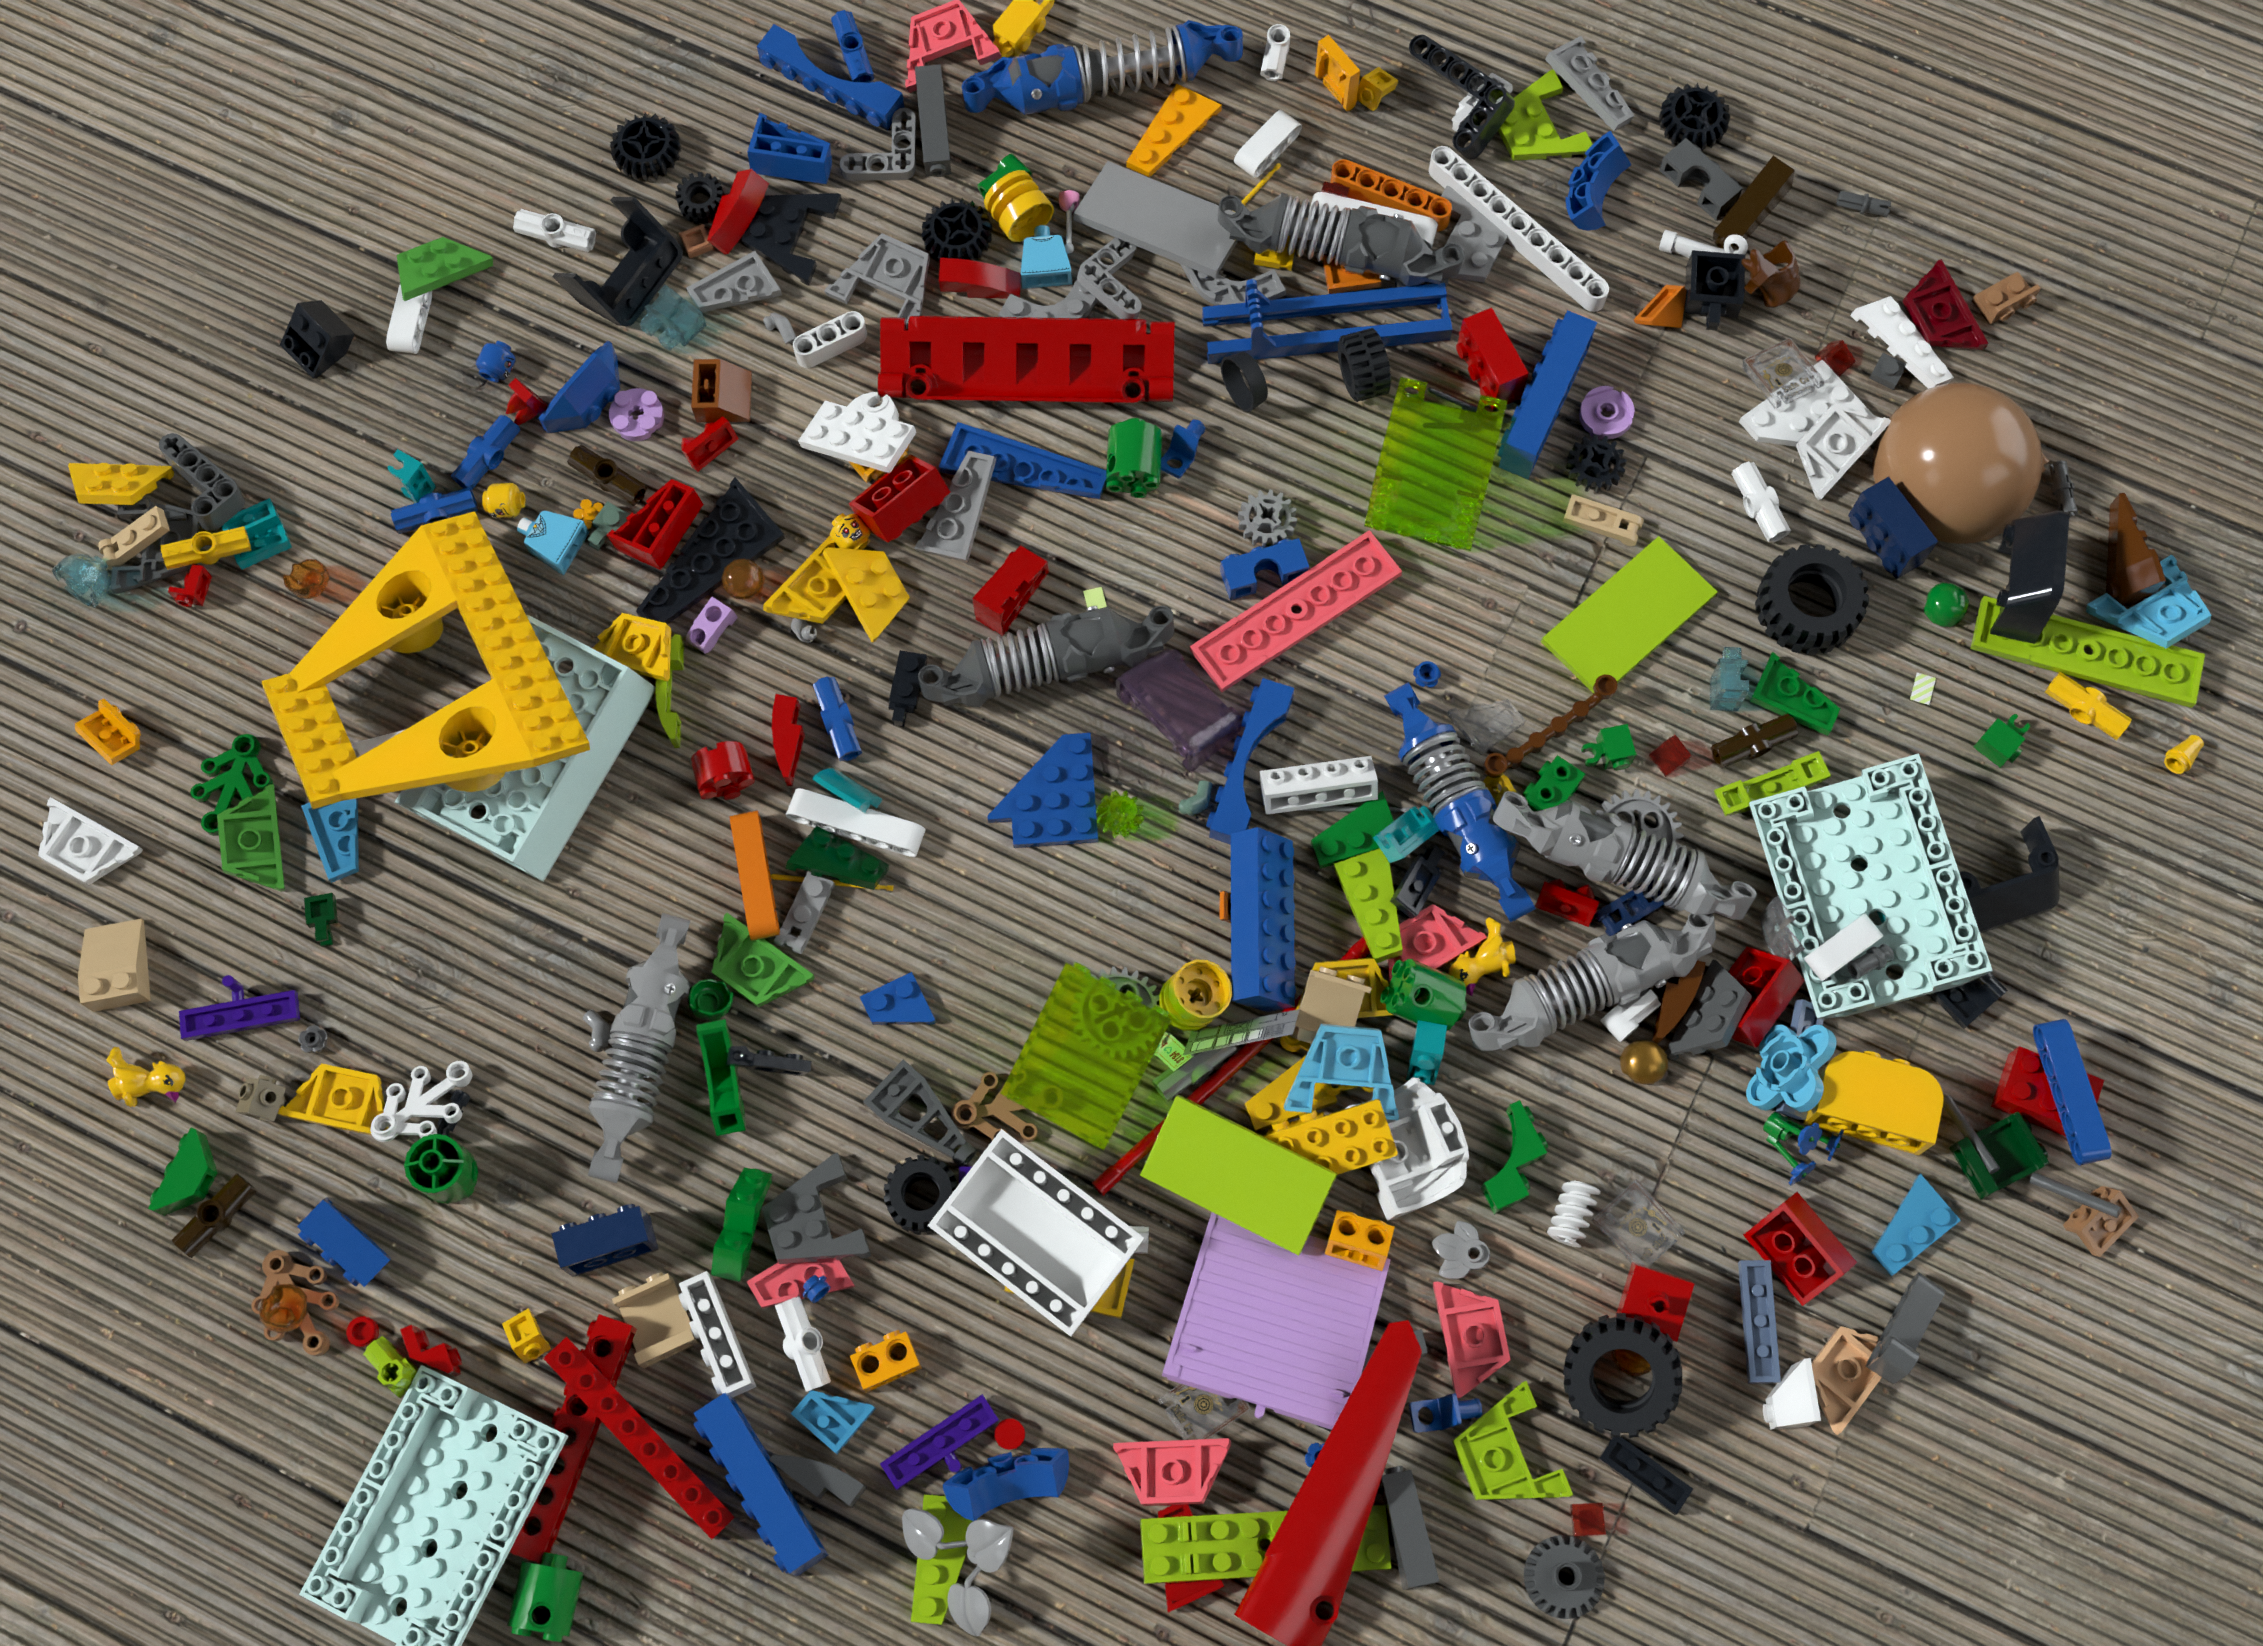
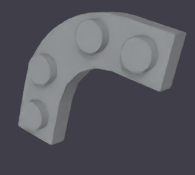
(1225, 291)
(1075, 305)

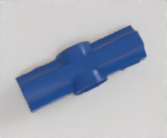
(848, 38)
(485, 452)
(433, 508)
(837, 719)

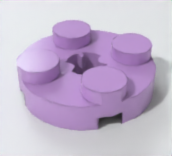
(1612, 400)
(629, 401)

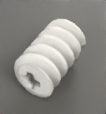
(1571, 1212)

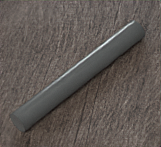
(1967, 1131)
(2075, 1195)

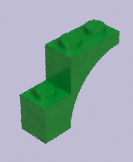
(722, 1080)
(1527, 1147)
(741, 1216)

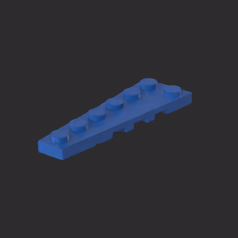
(1023, 463)

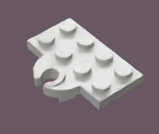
(860, 432)

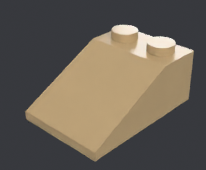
(114, 966)

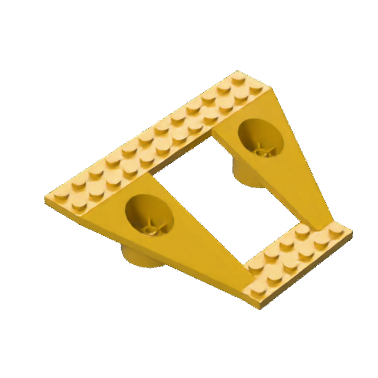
(516, 714)

